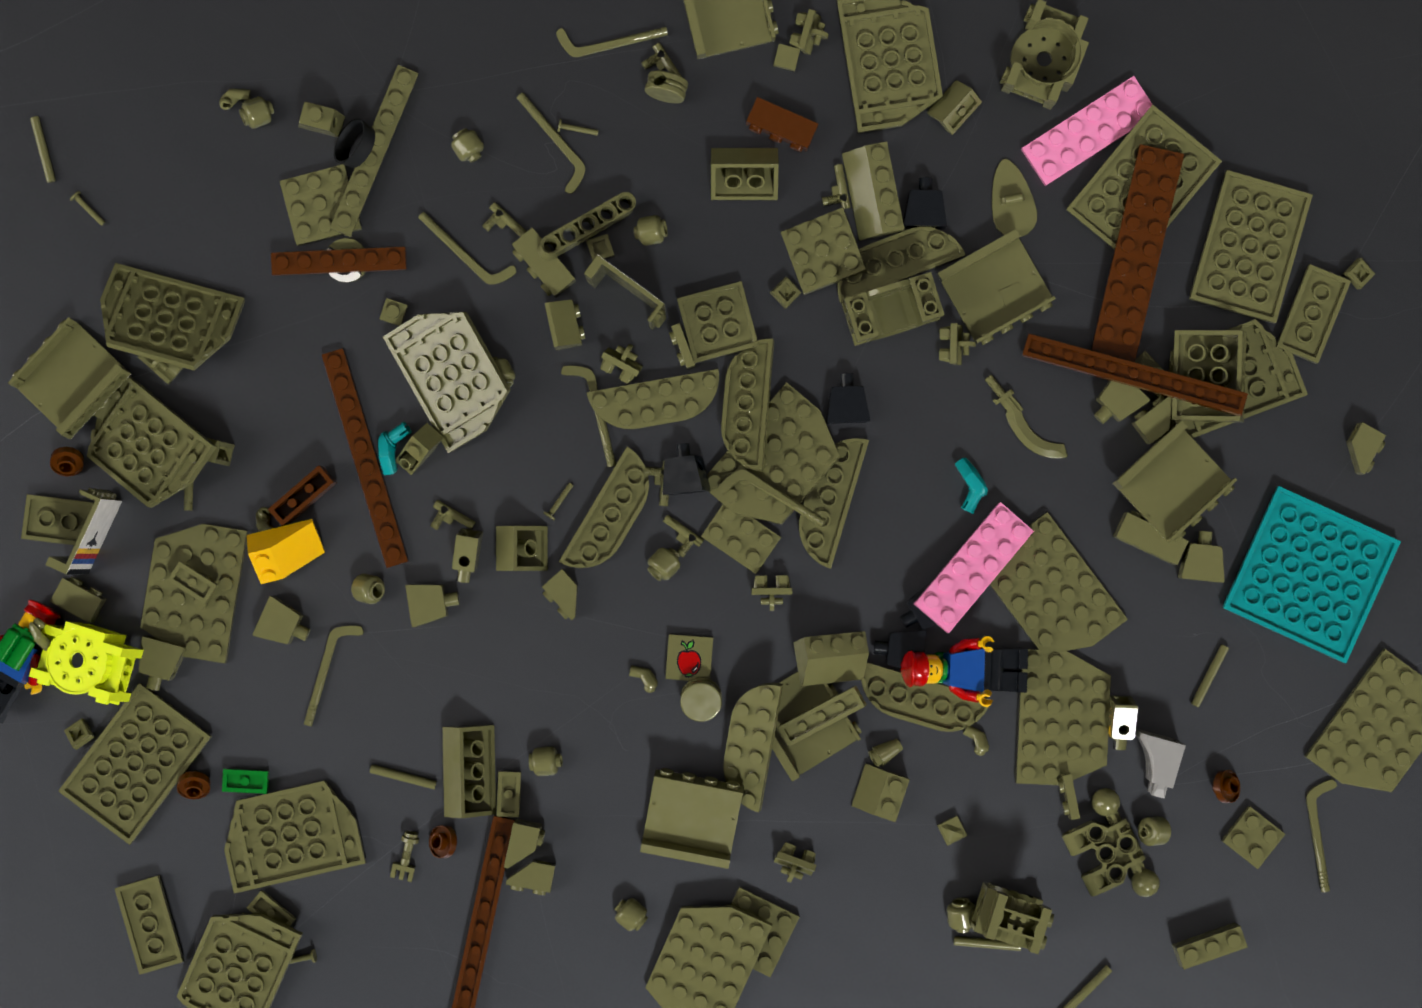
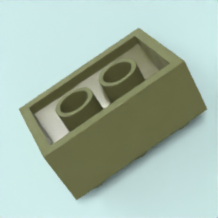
(744, 173)
(831, 658)

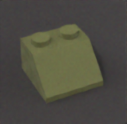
(564, 324)
(521, 548)
(880, 792)
(523, 841)

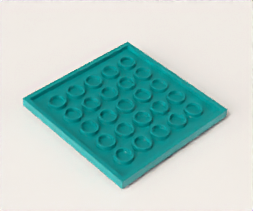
(1311, 574)

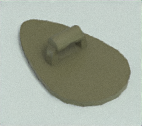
(1012, 200)

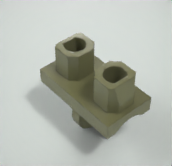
(811, 33)
(954, 334)
(623, 359)
(163, 370)
(782, 588)
(804, 865)

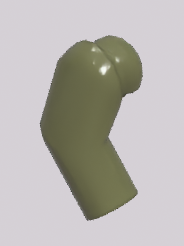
(232, 95)
(646, 676)
(980, 740)

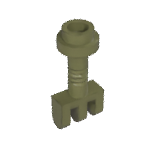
(410, 838)

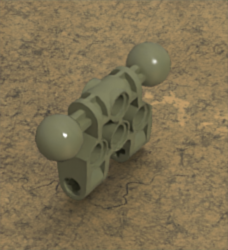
(1097, 880)

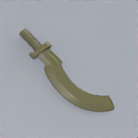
(1019, 425)

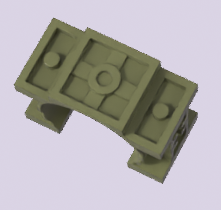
(1055, 28)
(892, 309)
(1011, 917)

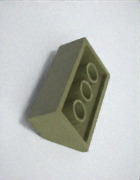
(873, 191)
(469, 771)

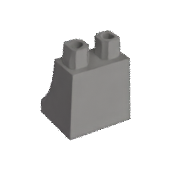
(1162, 760)

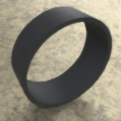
(346, 139)

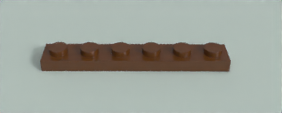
(338, 261)

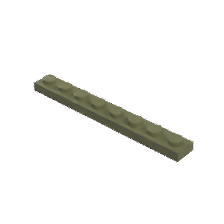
(365, 174)

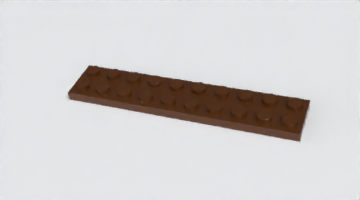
(1137, 252)

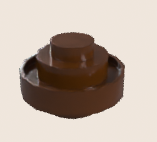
(66, 461)
(193, 785)
(1226, 786)
(443, 841)

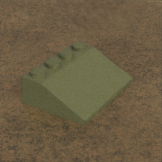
(1212, 358)

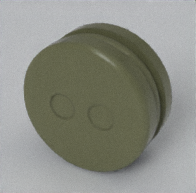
(666, 86)
(701, 699)

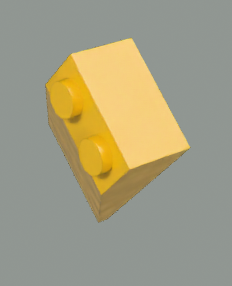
(283, 549)

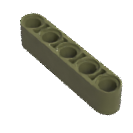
(579, 233)

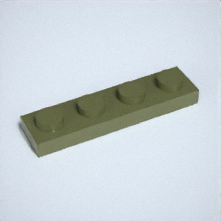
(822, 715)

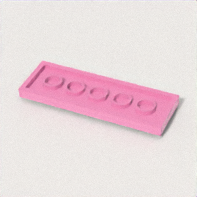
(1087, 131)
(973, 567)

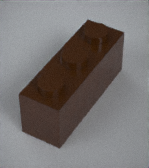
(781, 125)
(302, 495)

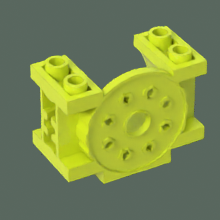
(110, 670)

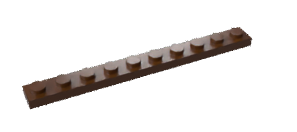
(1135, 375)
(365, 458)
(483, 914)

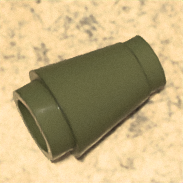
(884, 752)

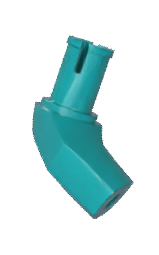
(387, 446)
(974, 481)

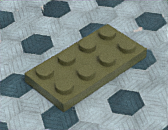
(1313, 313)
(149, 924)

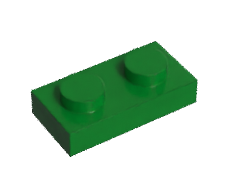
(245, 781)

